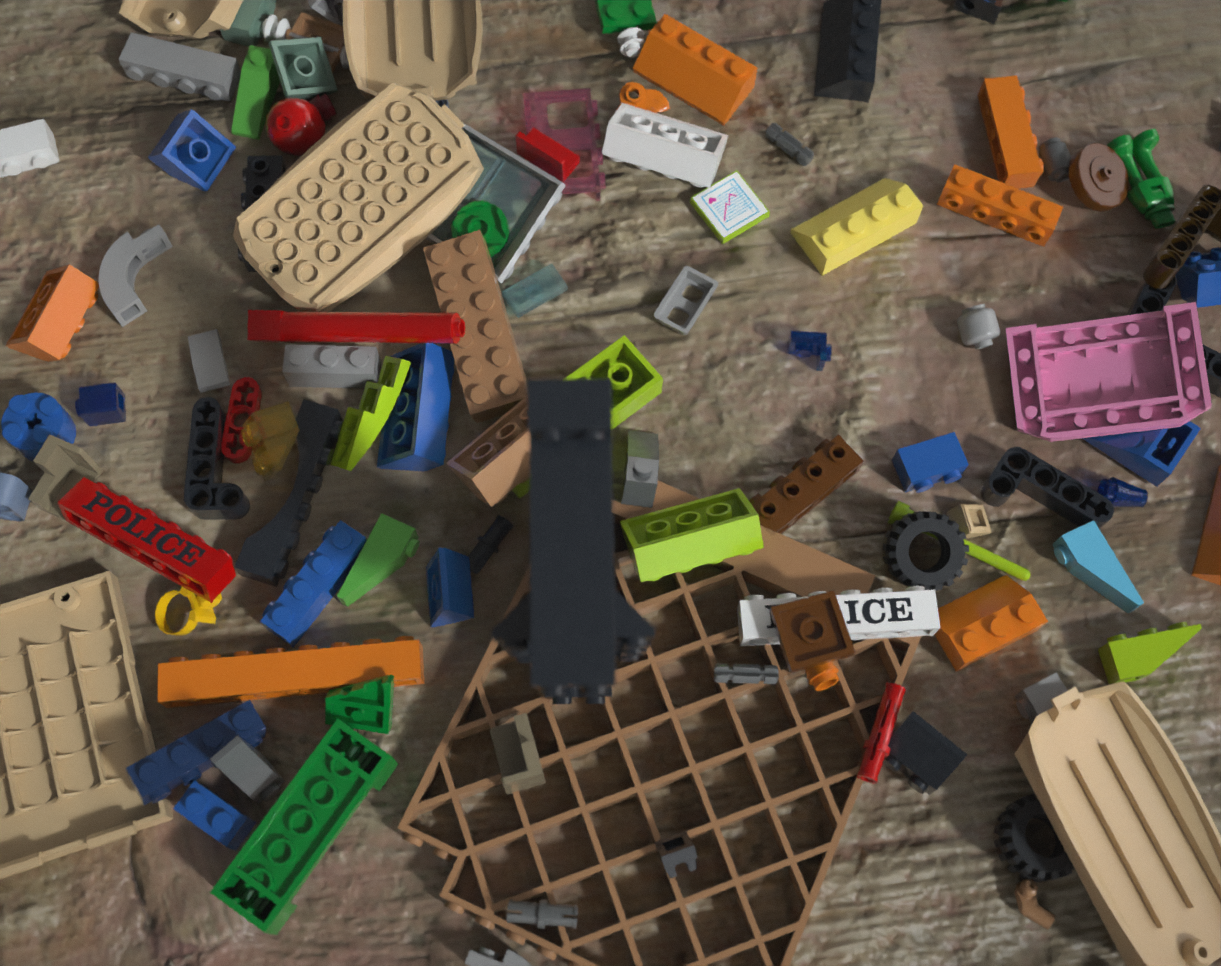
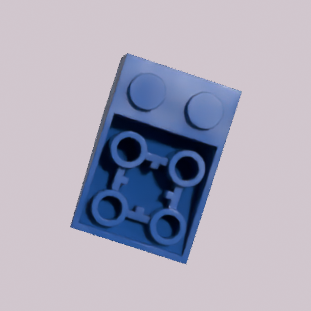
(1148, 453)

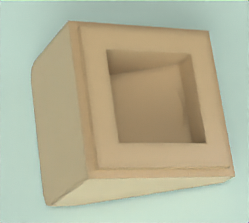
(971, 519)

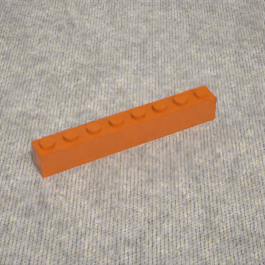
(287, 673)

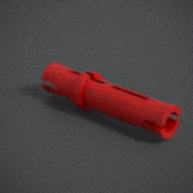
(877, 746)

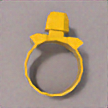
(201, 611)

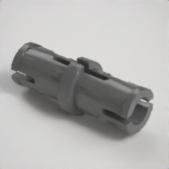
(542, 913)

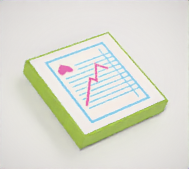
(729, 207)

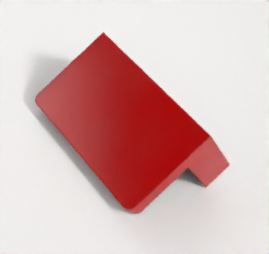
(546, 154)

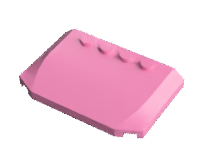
(1109, 374)

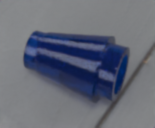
(1122, 493)

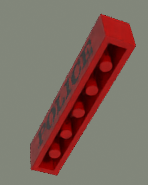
(148, 539)

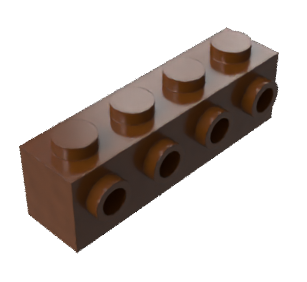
(806, 485)

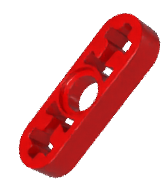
(237, 407)

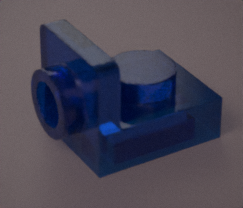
(810, 343)

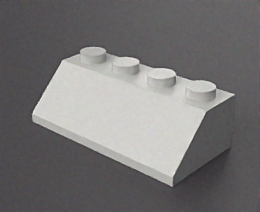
(664, 145)

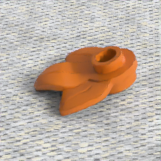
(647, 98)

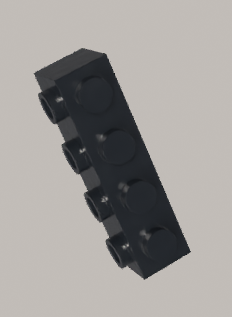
(258, 178)

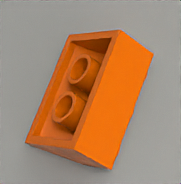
(54, 314)
(987, 621)

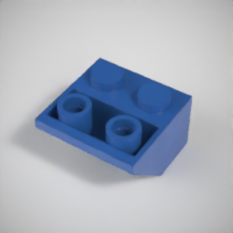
(1201, 278)

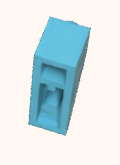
(1094, 563)

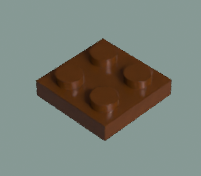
(812, 631)

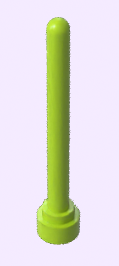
(901, 509)

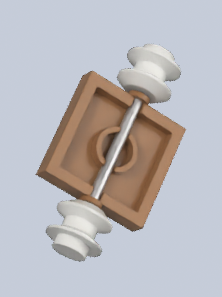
(310, 27)

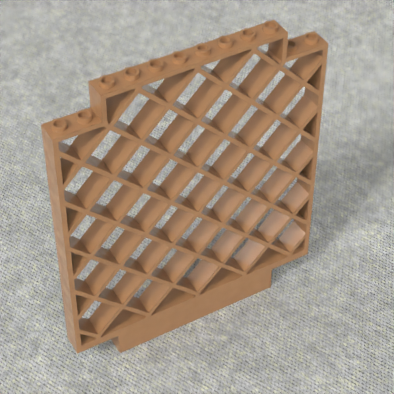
(778, 568)

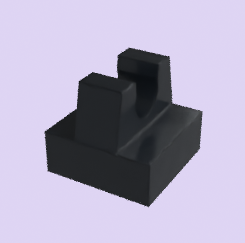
(675, 851)

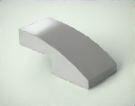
(208, 360)

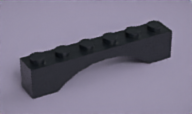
(267, 550)

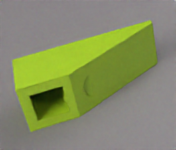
(1141, 655)

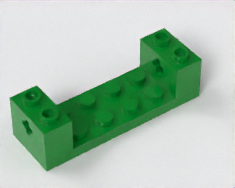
(302, 827)

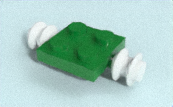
(630, 19)

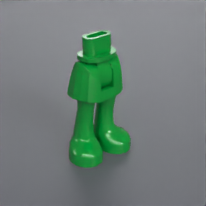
(1149, 196)

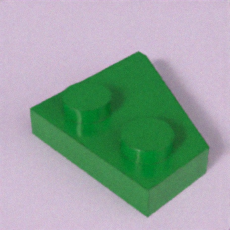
(362, 705)

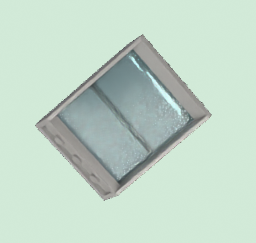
(517, 189)

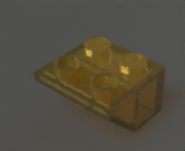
(271, 437)

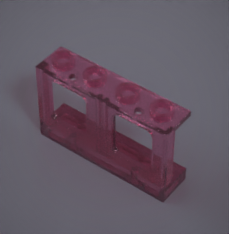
(574, 138)

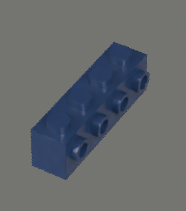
(191, 754)

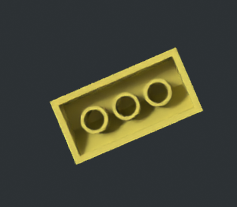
(857, 224)

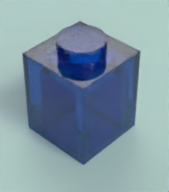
(101, 404)

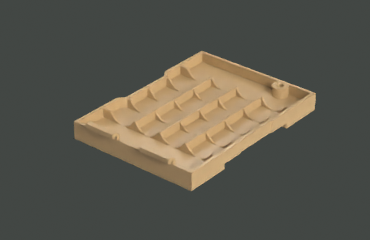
(69, 725)

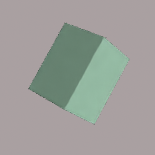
(303, 67)

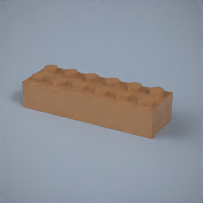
(488, 352)

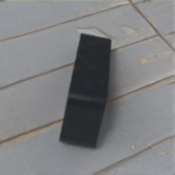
(210, 457)
(1049, 495)

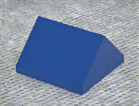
(449, 588)

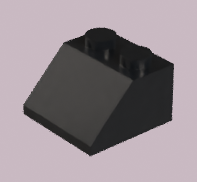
(922, 754)

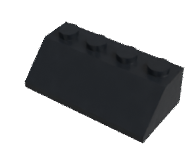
(847, 49)

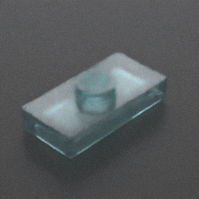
(534, 290)

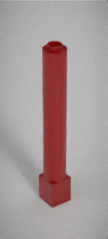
(362, 327)

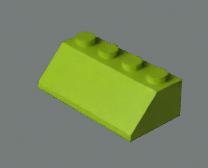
(692, 535)

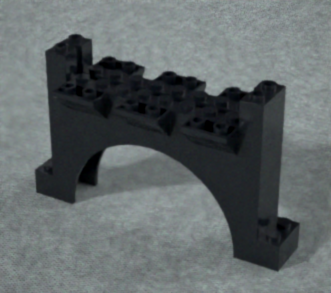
(572, 615)

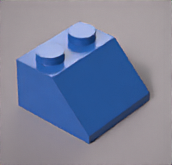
(192, 150)

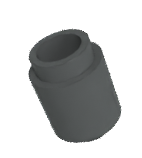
(1055, 159)

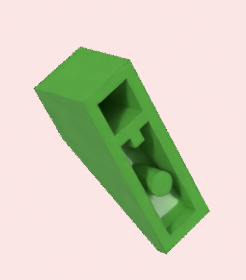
(255, 93)
(381, 556)

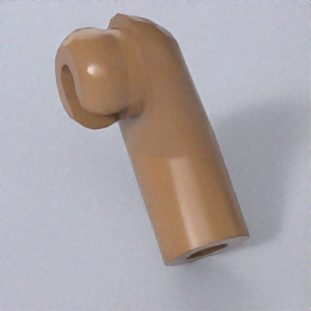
(1028, 905)

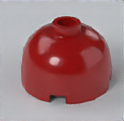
(294, 126)

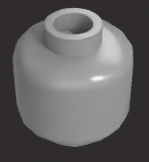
(978, 326)

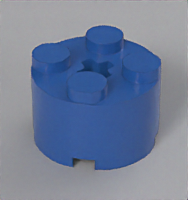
(32, 419)

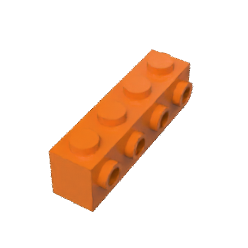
(1000, 205)

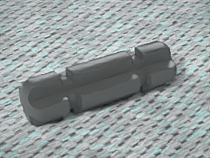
(789, 144)
(746, 673)

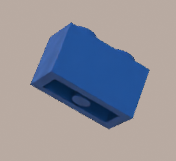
(930, 463)
(214, 815)

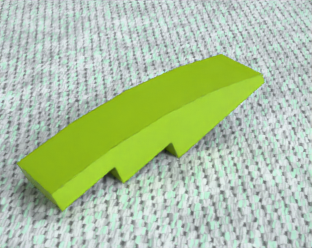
(365, 423)

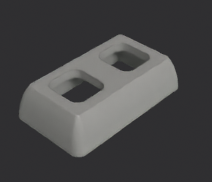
(674, 299)

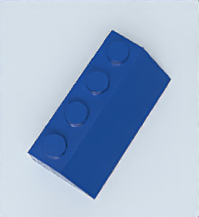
(419, 420)

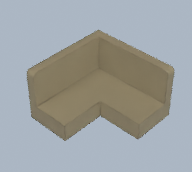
(63, 468)
(517, 755)

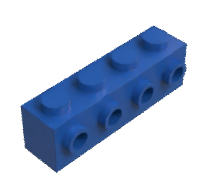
(314, 585)

